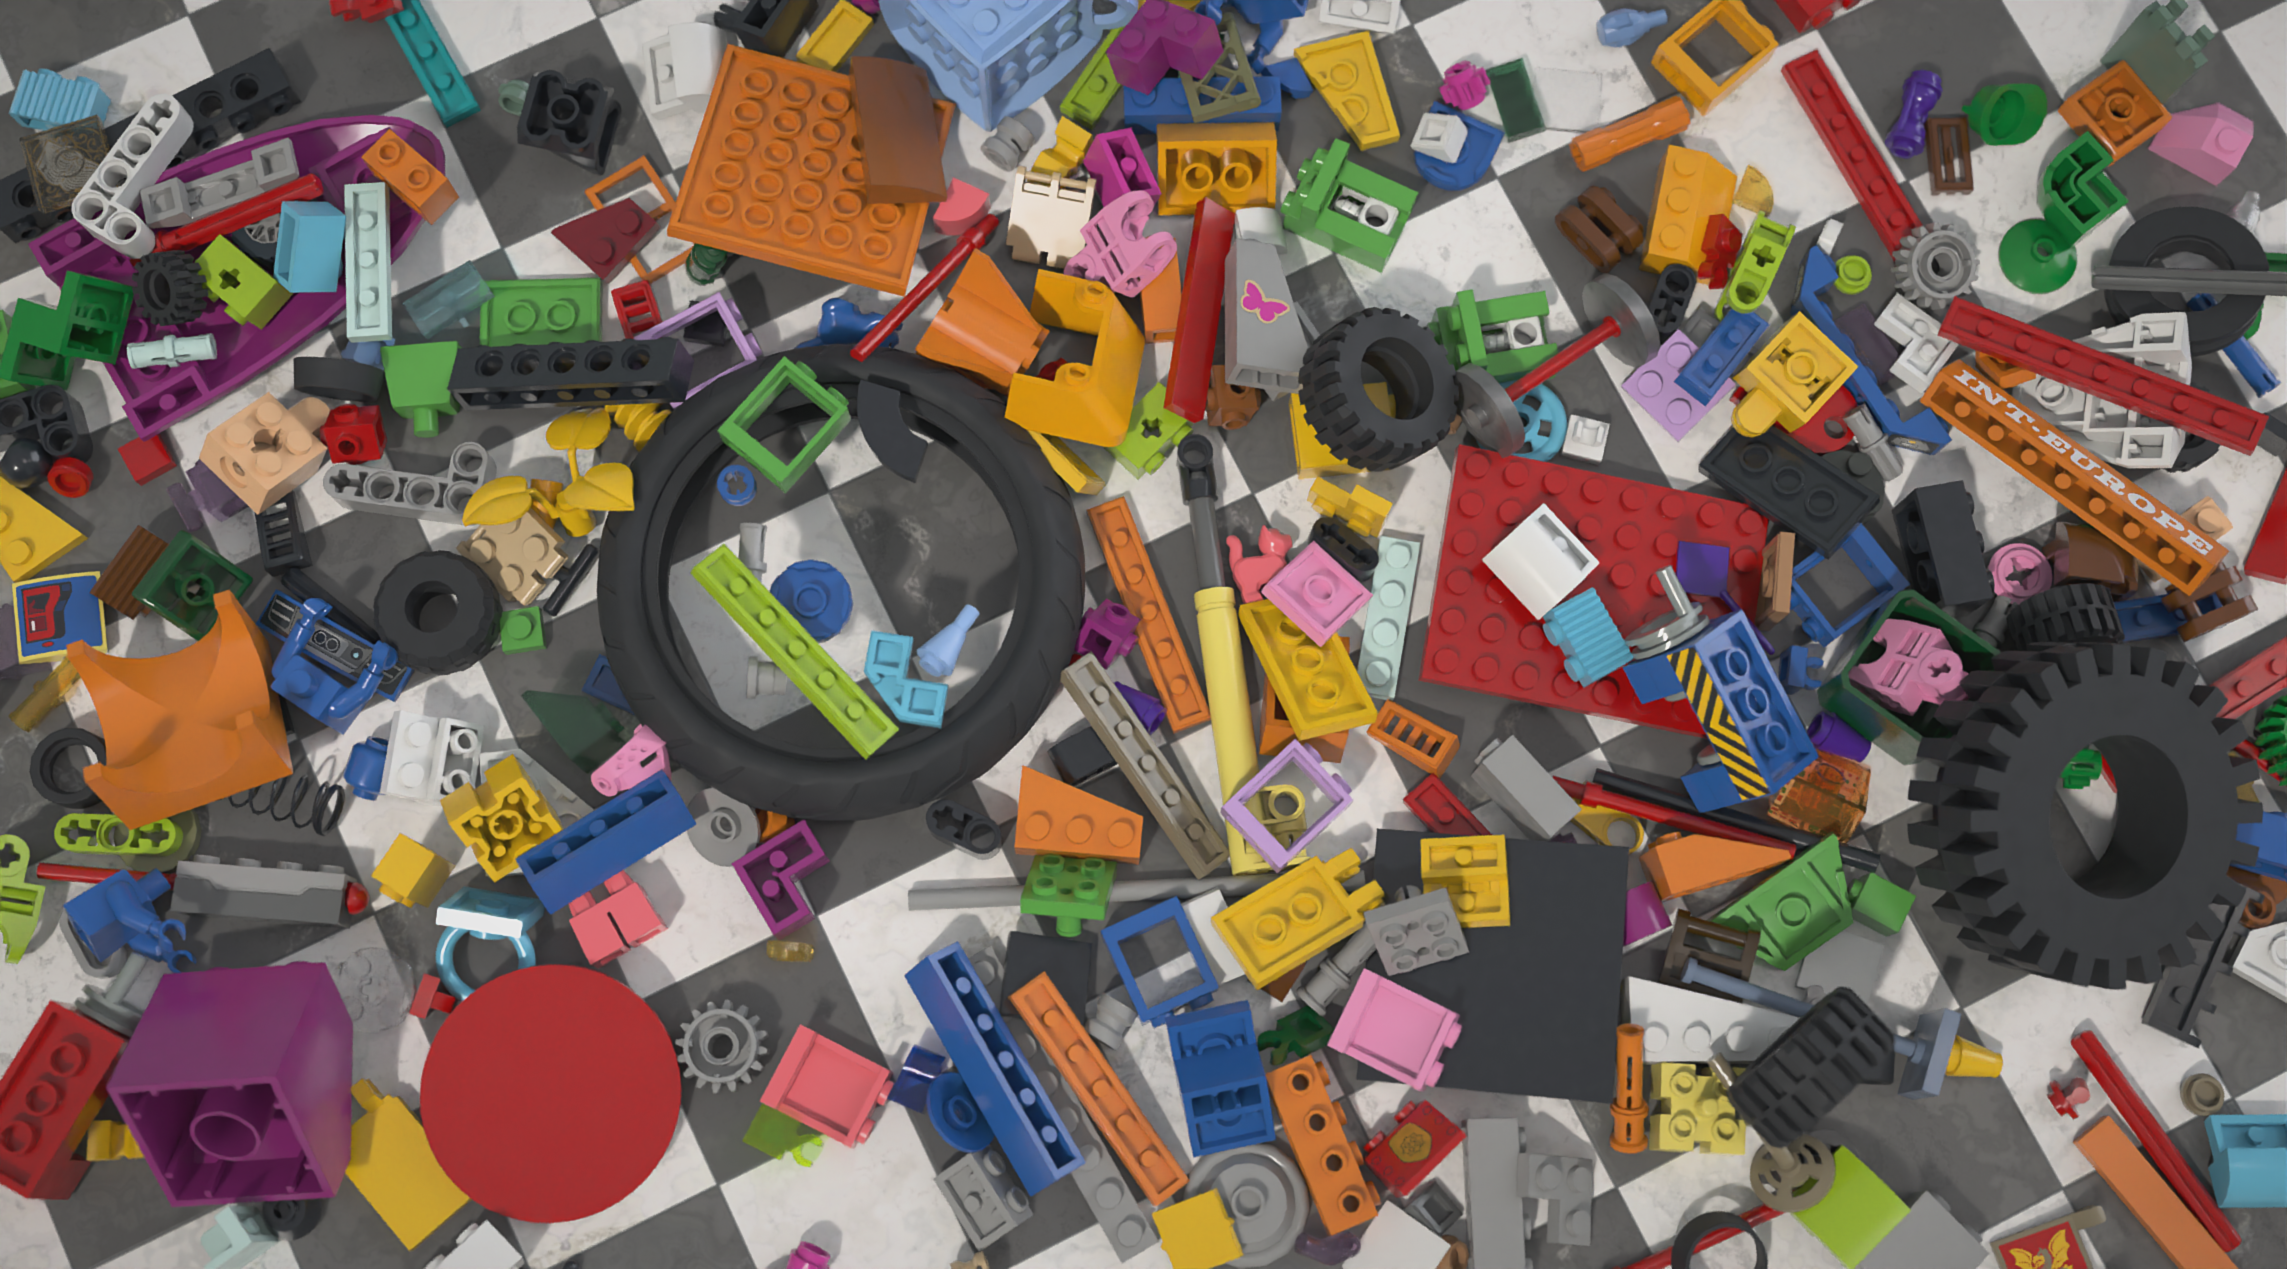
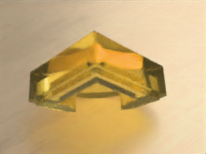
(1754, 192)
(789, 951)

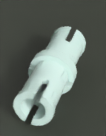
(171, 351)

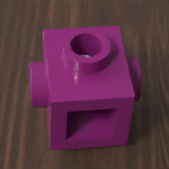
(1107, 632)

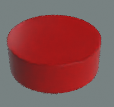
(70, 477)

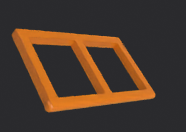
(668, 206)

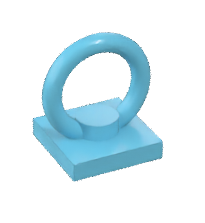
(485, 916)

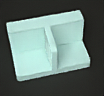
(237, 1238)

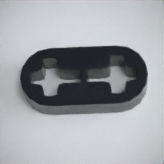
(1345, 547)

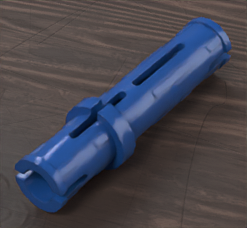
(2241, 354)

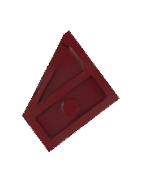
(608, 237)

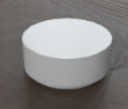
(1829, 236)

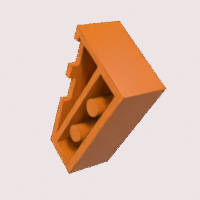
(1073, 822)

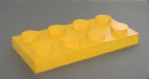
(1312, 682)

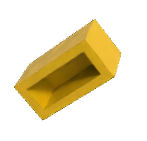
(411, 872)

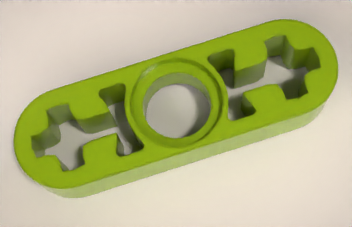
(90, 822)

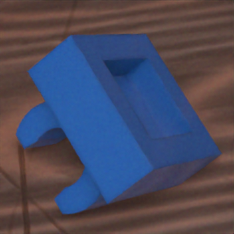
(1793, 670)

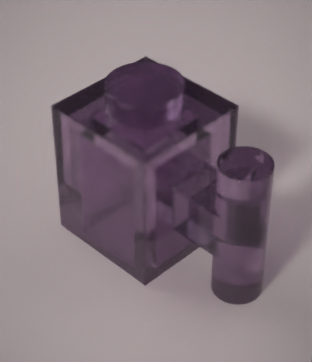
(209, 493)

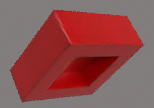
(147, 459)

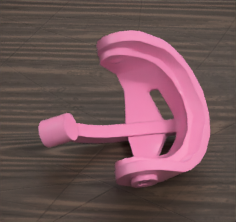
(624, 767)

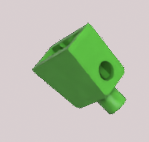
(419, 382)

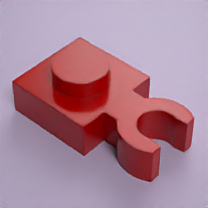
(1721, 247)

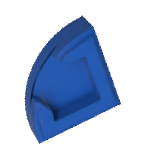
(1291, 77)

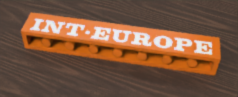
(2074, 476)

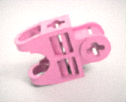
(1118, 250)
(1912, 669)

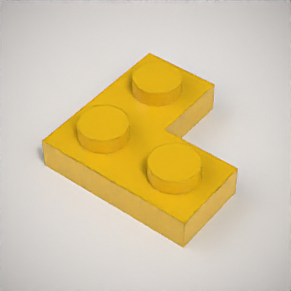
(1361, 509)

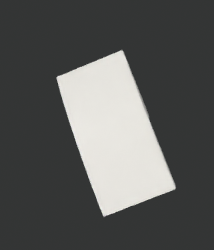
(1199, 914)

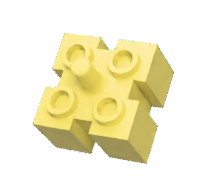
(1693, 1112)

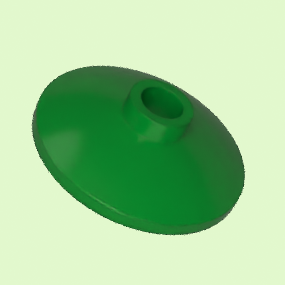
(2028, 268)

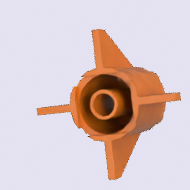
(983, 328)

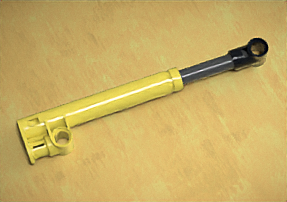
(1226, 673)

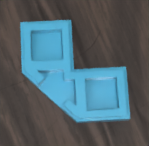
(908, 699)

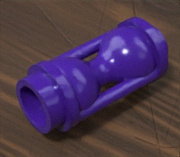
(1918, 99)

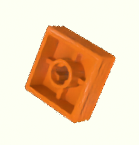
(2119, 92)

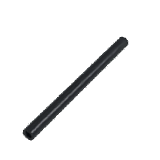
(1636, 789)

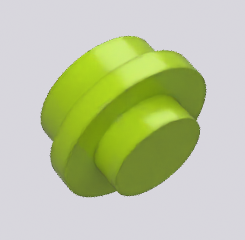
(1853, 274)

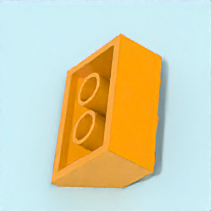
(1216, 161)
(1685, 194)

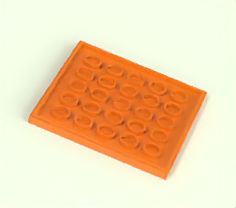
(785, 176)

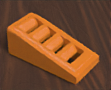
(1422, 759)

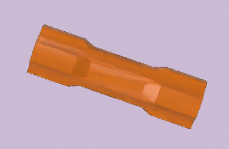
(1653, 124)

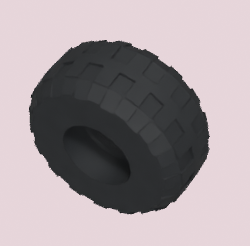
(412, 586)

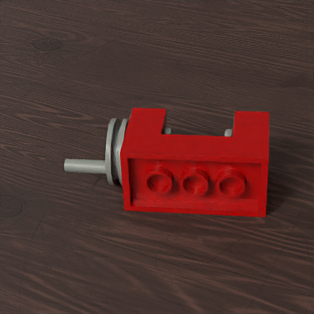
(61, 1085)

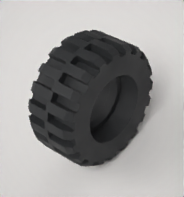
(1410, 364)
(1811, 1067)

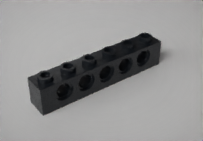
(571, 374)

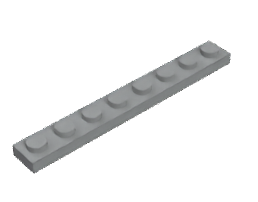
(1099, 1176)

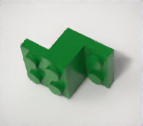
(50, 337)

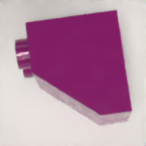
(241, 1085)

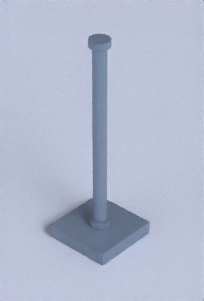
(1926, 1053)

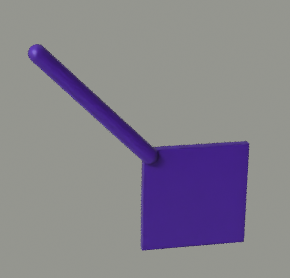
(1704, 571)

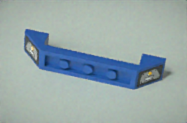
(1921, 433)

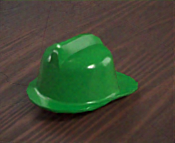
(2007, 113)

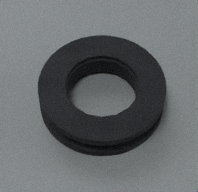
(2204, 234)

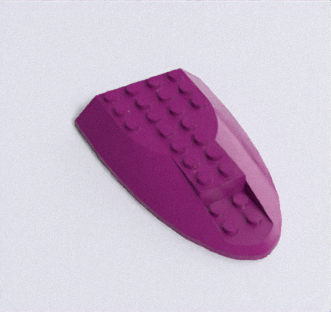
(166, 395)

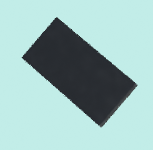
(1791, 487)

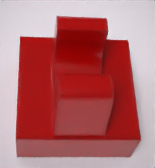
(429, 997)

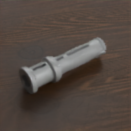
(1337, 972)

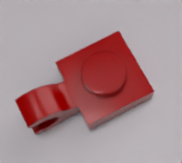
(368, 9)

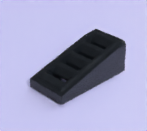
(300, 557)

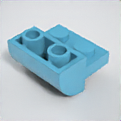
(2248, 1160)

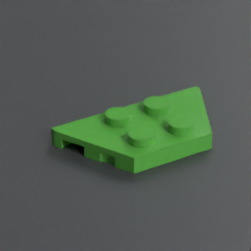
(1795, 905)

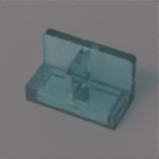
(448, 300)

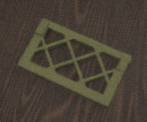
(1224, 102)

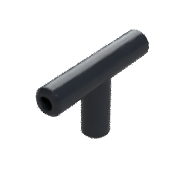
(570, 579)

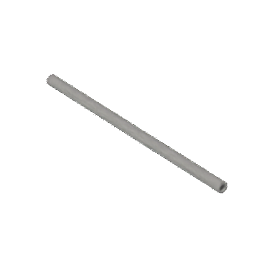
(1122, 891)

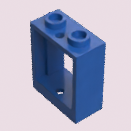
(1872, 563)
(1142, 923)

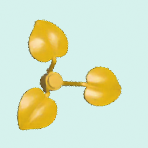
(602, 487)

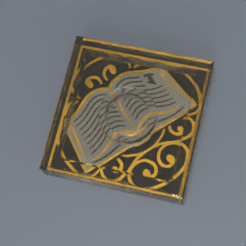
(64, 160)

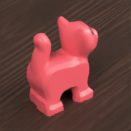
(1255, 572)

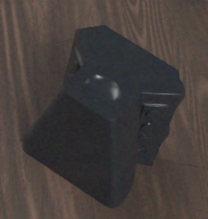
(570, 119)

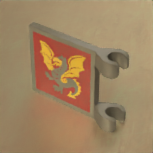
(2049, 1244)

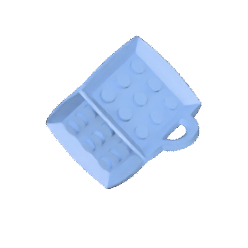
(998, 53)

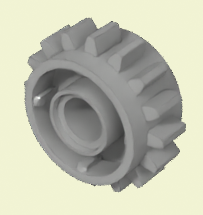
(1955, 261)
(700, 1039)

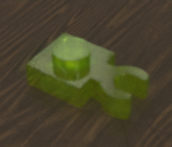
(776, 1133)

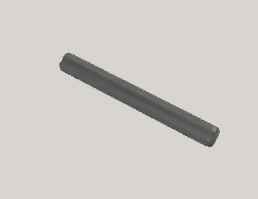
(2189, 280)

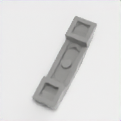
(181, 203)

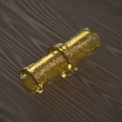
(45, 696)

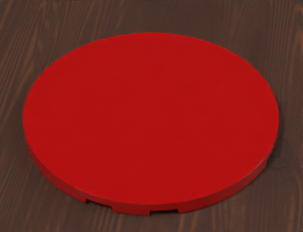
(550, 1093)

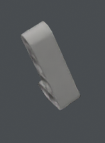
(410, 486)

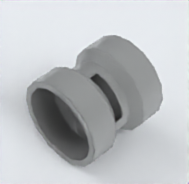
(1007, 143)
(1110, 1022)

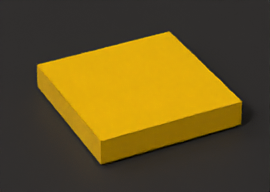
(1068, 464)

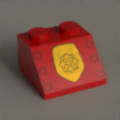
(1411, 1147)

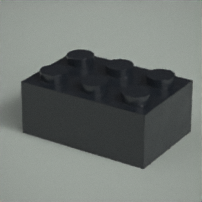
(1944, 548)

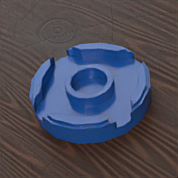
(815, 597)

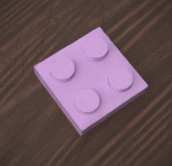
(1661, 397)

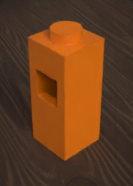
(1161, 304)

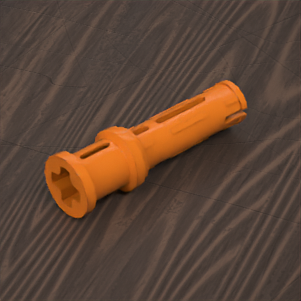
(1628, 1104)

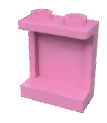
(1395, 1031)

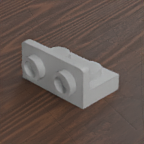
(983, 1196)

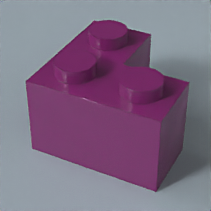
(1162, 38)
(771, 877)

